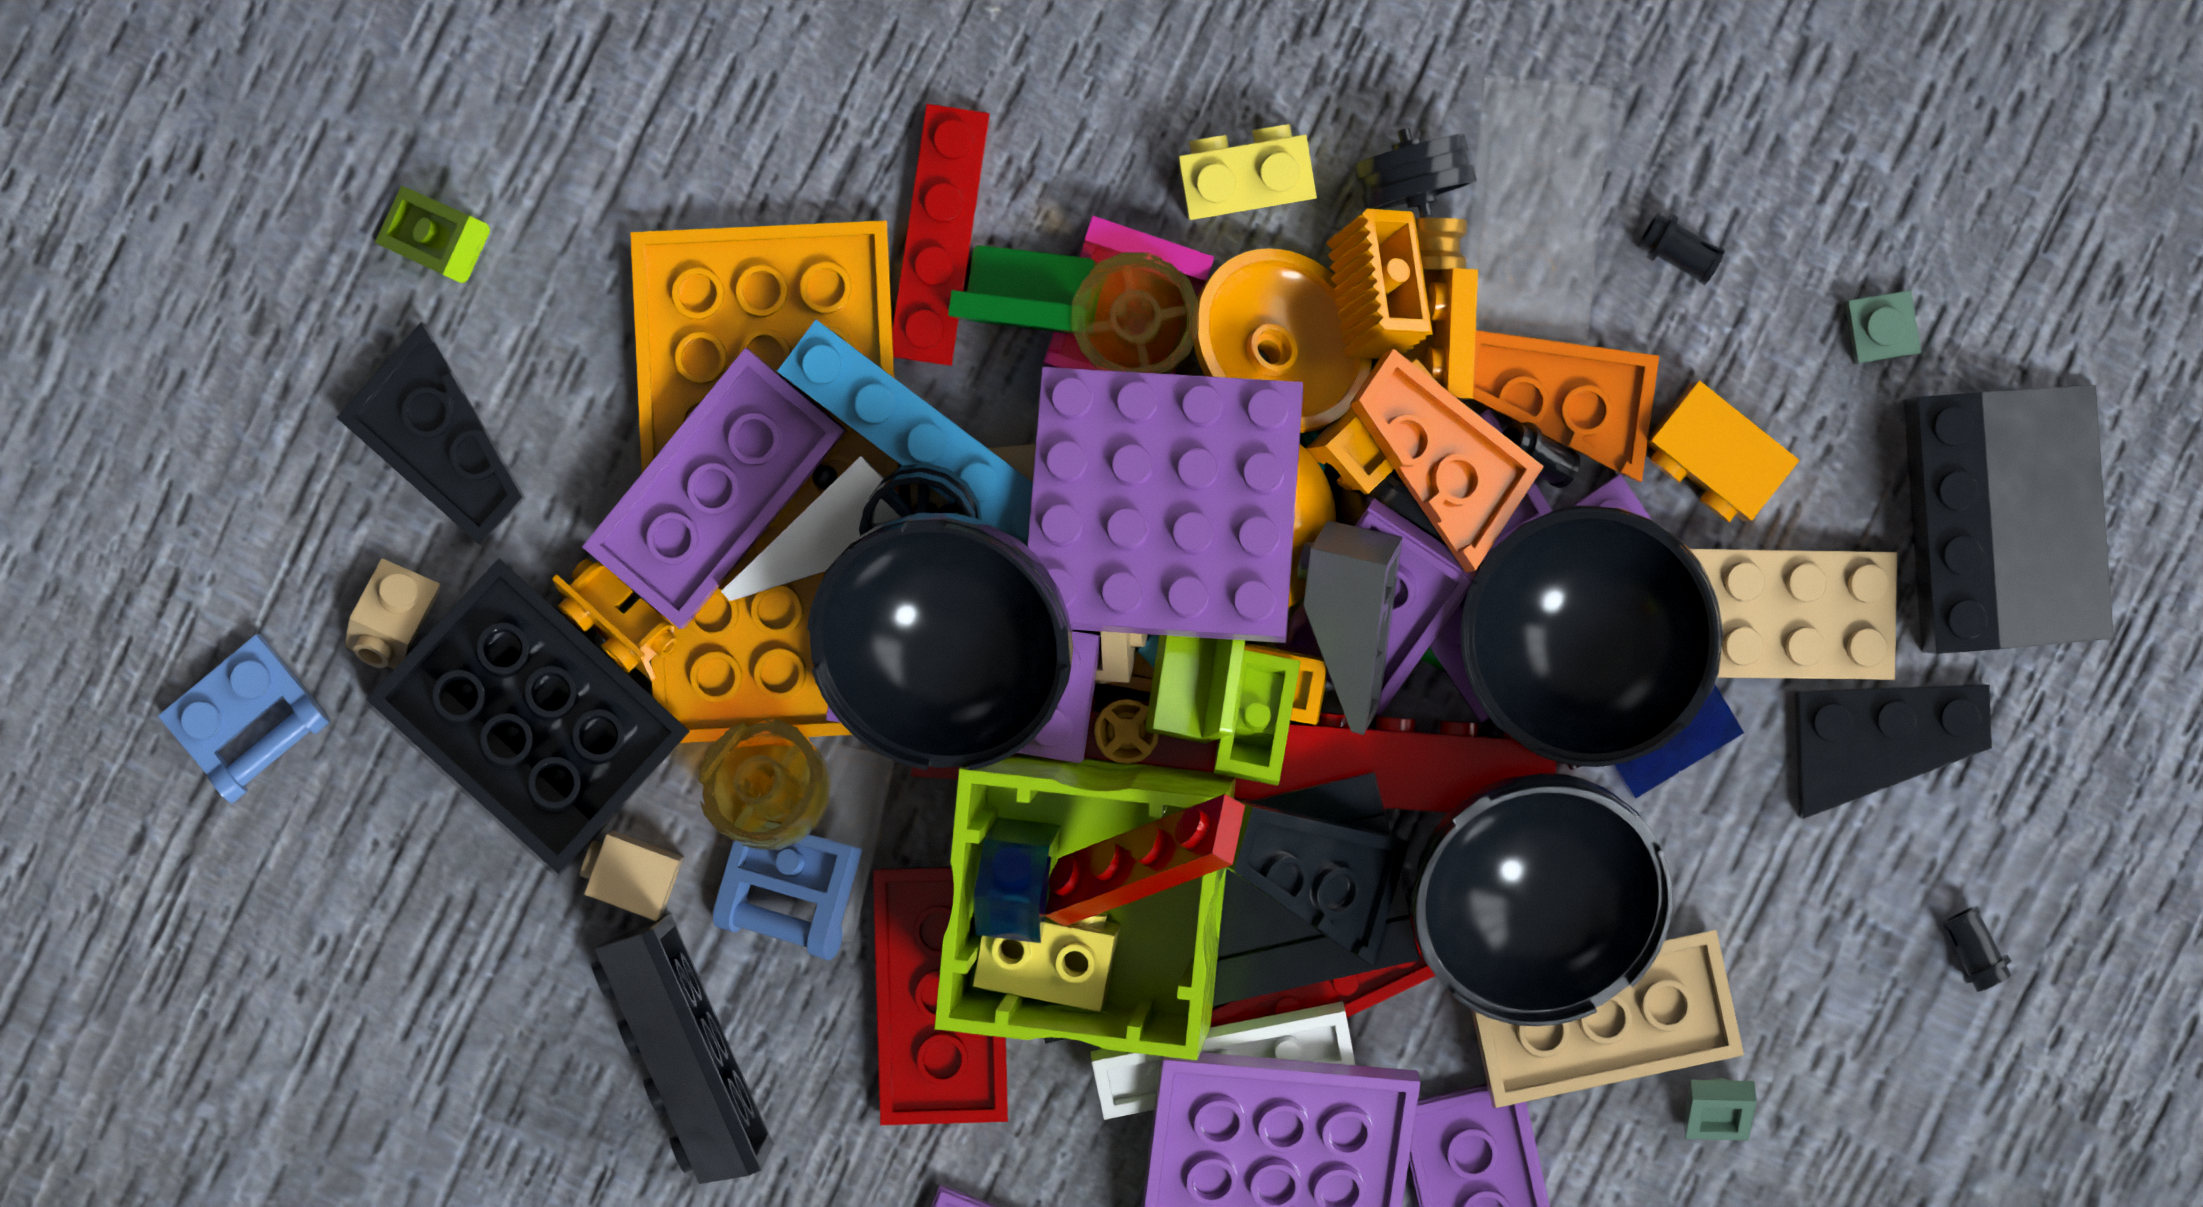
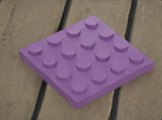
(1167, 501)
(1279, 1133)

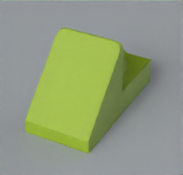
(433, 234)
(1260, 719)

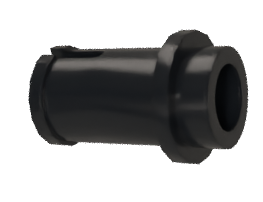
(1681, 248)
(1545, 451)
(1976, 949)

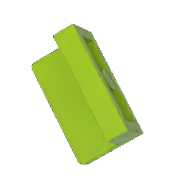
(1195, 687)

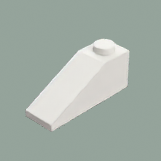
(815, 535)

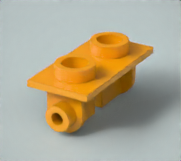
(595, 603)

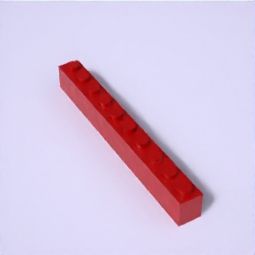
(1411, 766)

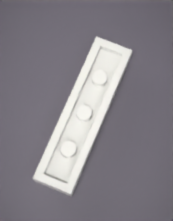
(1313, 1034)

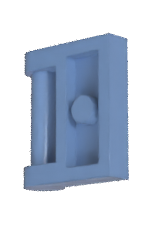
(229, 703)
(807, 870)

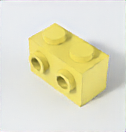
(1246, 176)
(1066, 968)

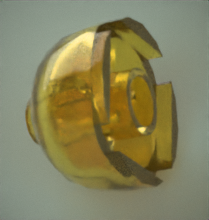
(1135, 315)
(765, 785)

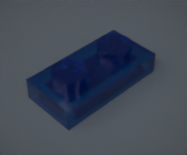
(1709, 731)

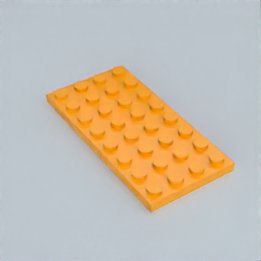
(695, 311)

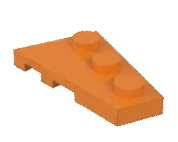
(1573, 392)
(1446, 455)

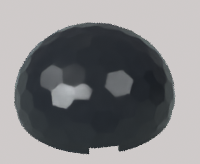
(1591, 636)
(940, 641)
(1541, 899)

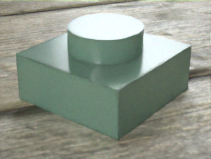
(1882, 327)
(1719, 1109)

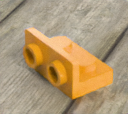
(1451, 347)

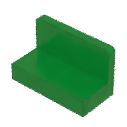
(1021, 289)

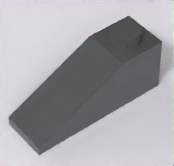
(1350, 609)

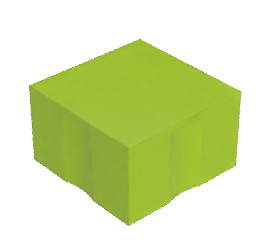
(1165, 941)

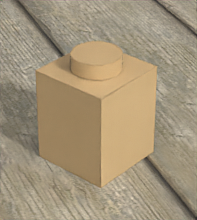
(631, 874)

